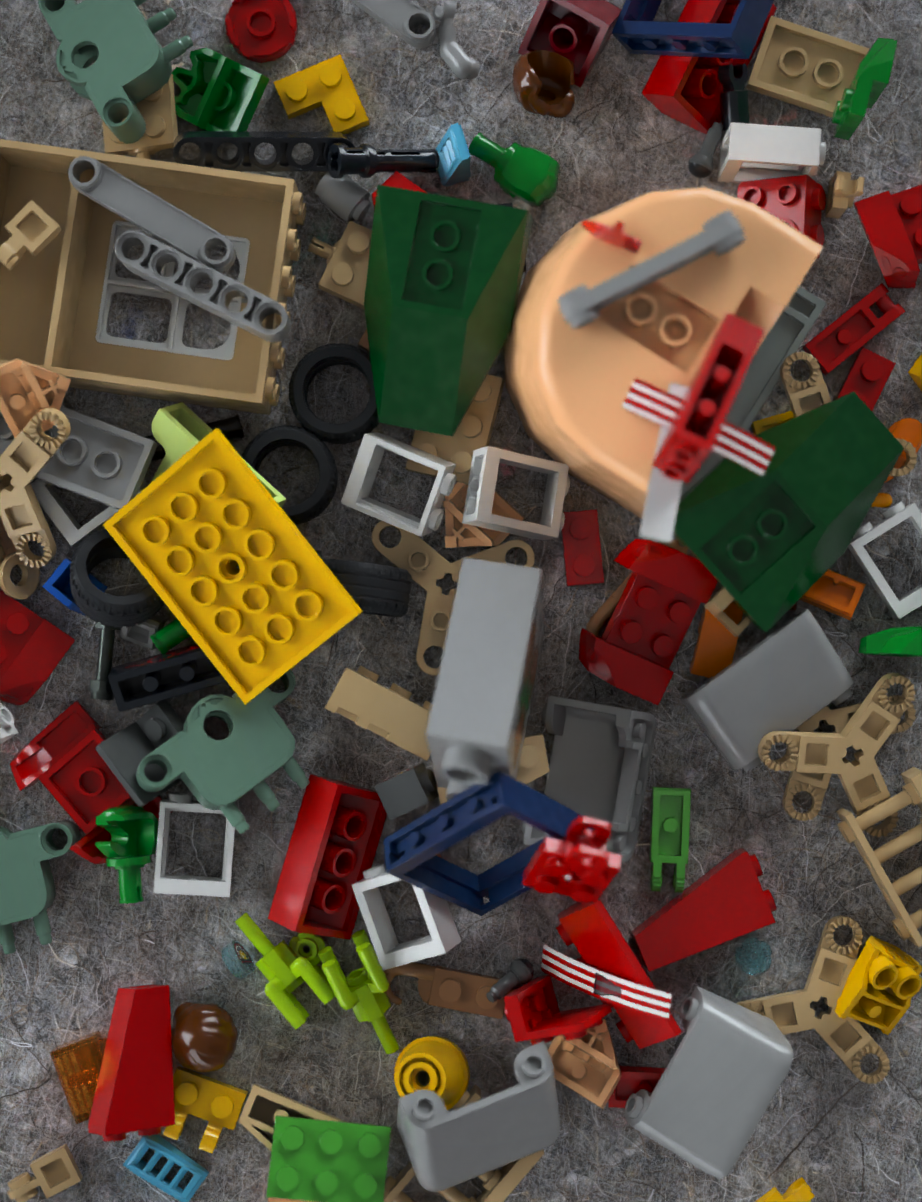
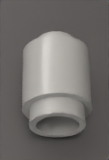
(343, 197)

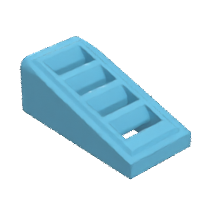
(453, 157)
(159, 1179)

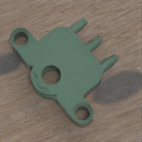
(126, 55)
(231, 767)
(27, 878)

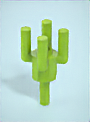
(285, 973)
(362, 989)

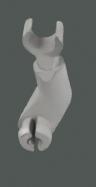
(449, 50)

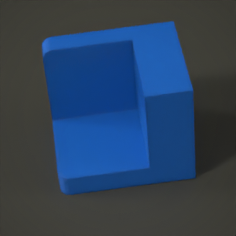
(59, 585)

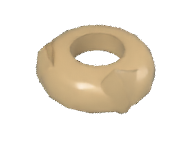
(28, 582)

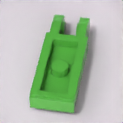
(669, 834)

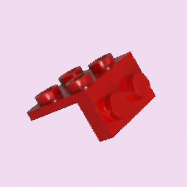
(790, 199)
(537, 1017)

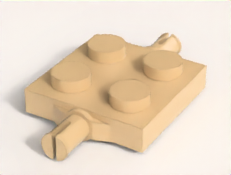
(160, 126)
(346, 263)

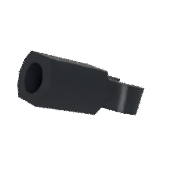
(734, 96)

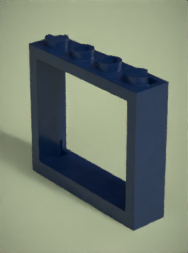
(717, 40)
(413, 849)

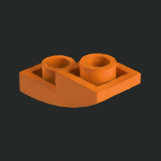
(715, 643)

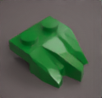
(866, 87)
(218, 92)
(893, 642)

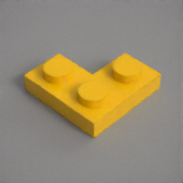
(326, 86)

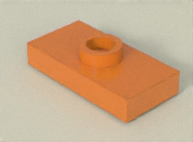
(835, 594)

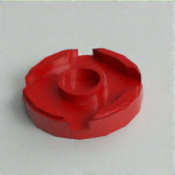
(261, 28)

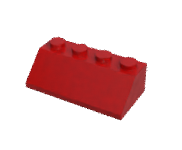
(688, 85)
(326, 856)
(605, 949)

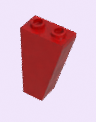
(708, 399)
(707, 913)
(136, 1067)

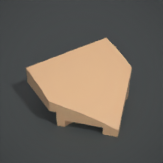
(26, 391)
(472, 536)
(587, 1064)

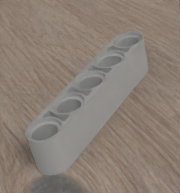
(190, 273)

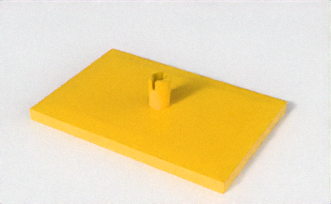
(192, 534)

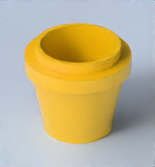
(443, 1063)

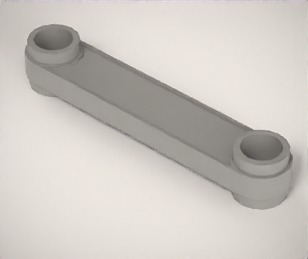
(400, 17)
(151, 213)
(719, 234)

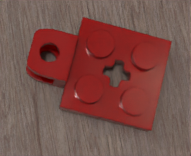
(575, 866)

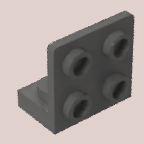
(129, 746)

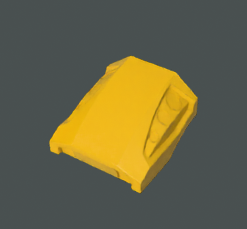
(880, 985)

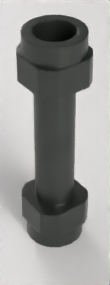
(101, 686)

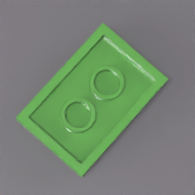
(328, 1160)

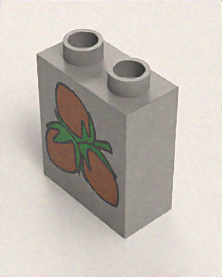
(486, 674)

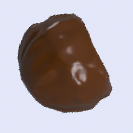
(544, 83)
(203, 1036)

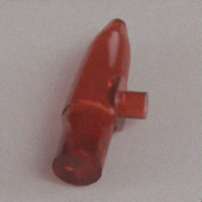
(612, 235)

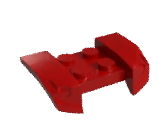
(894, 234)
(648, 619)
(28, 650)
(75, 775)

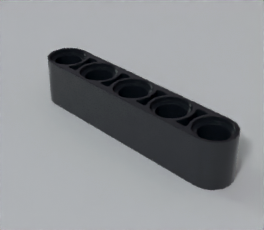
(248, 141)

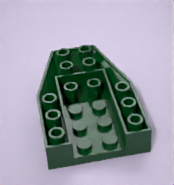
(439, 302)
(786, 528)

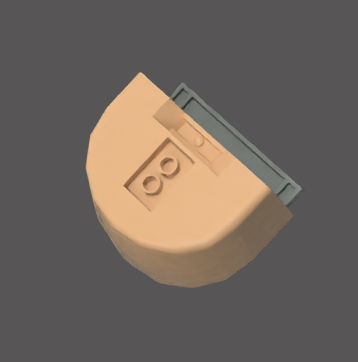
(576, 380)

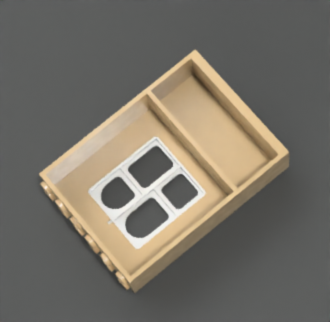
(61, 299)

